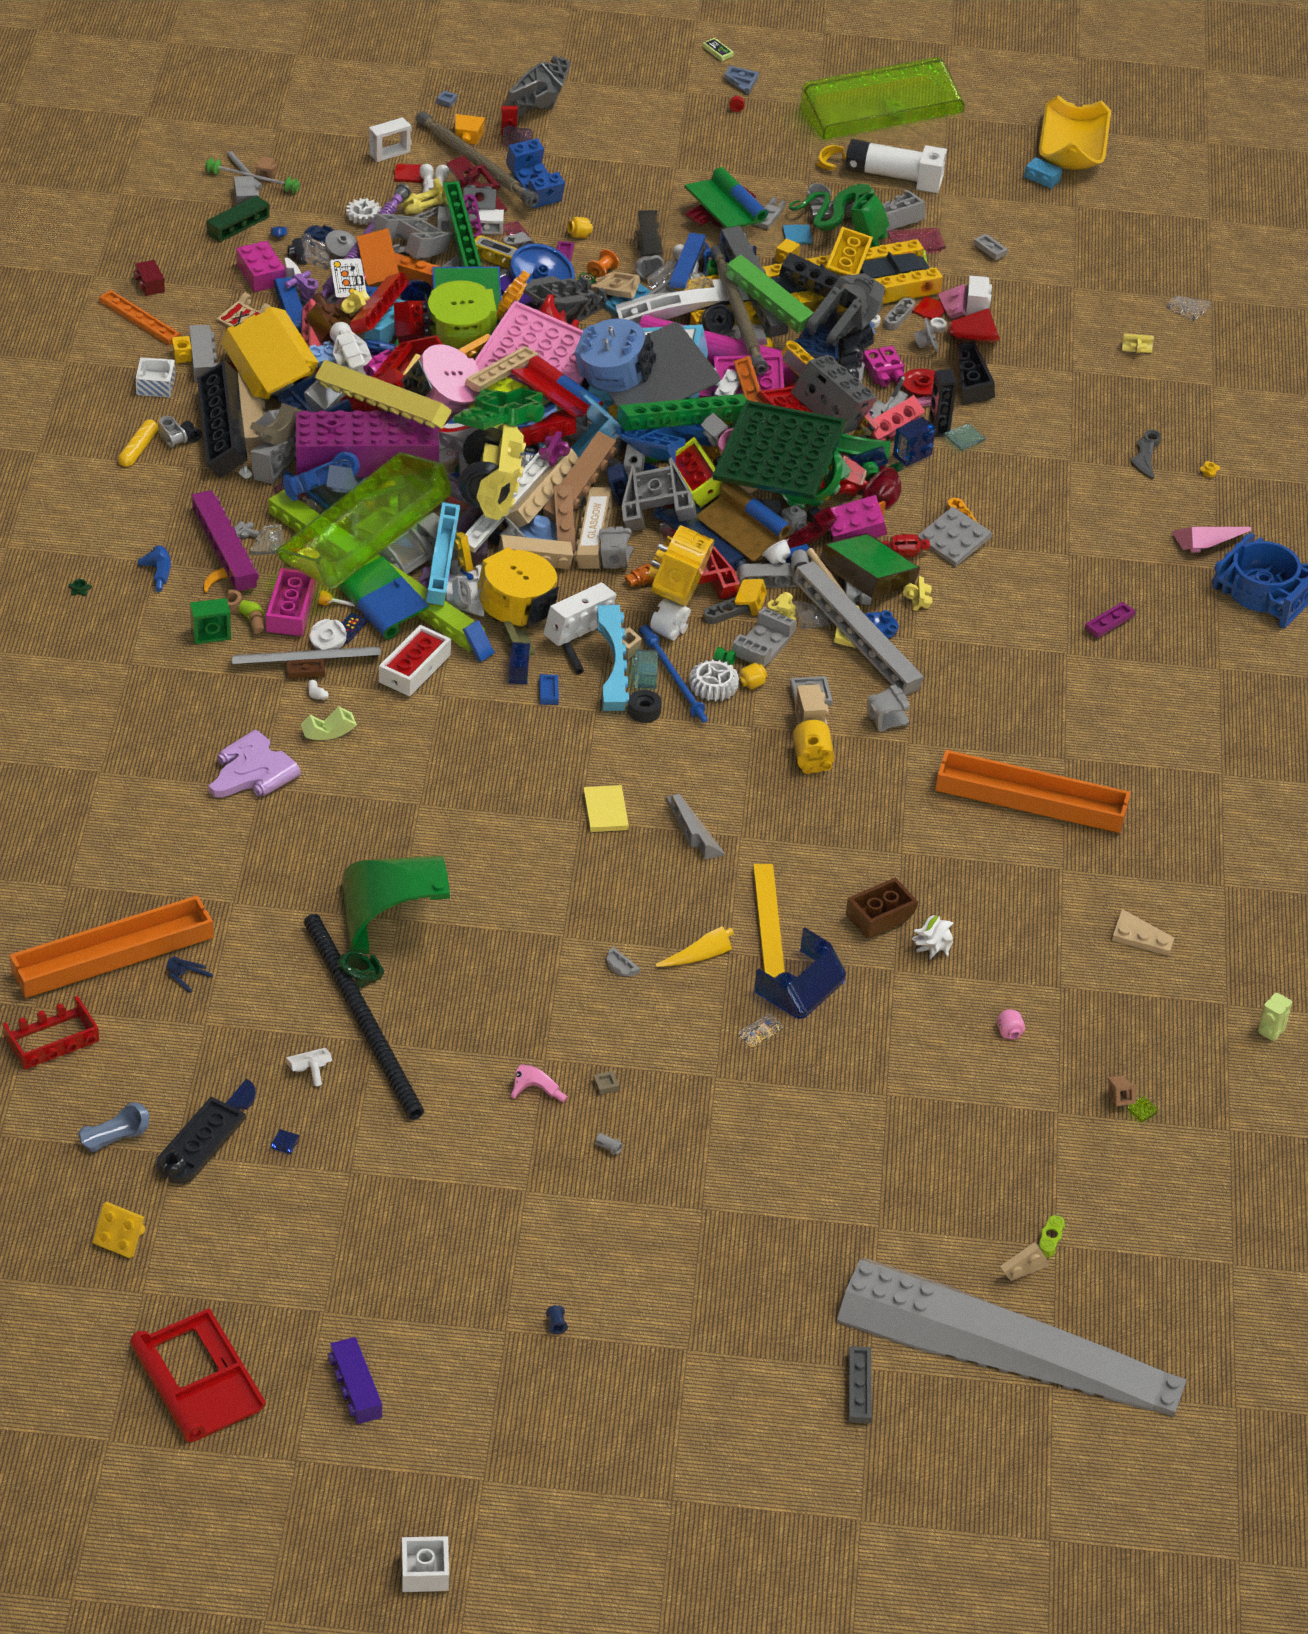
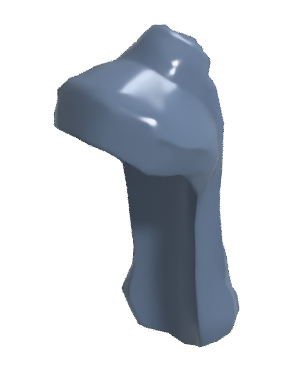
(129, 1122)

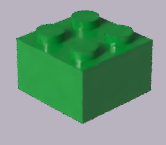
(210, 621)

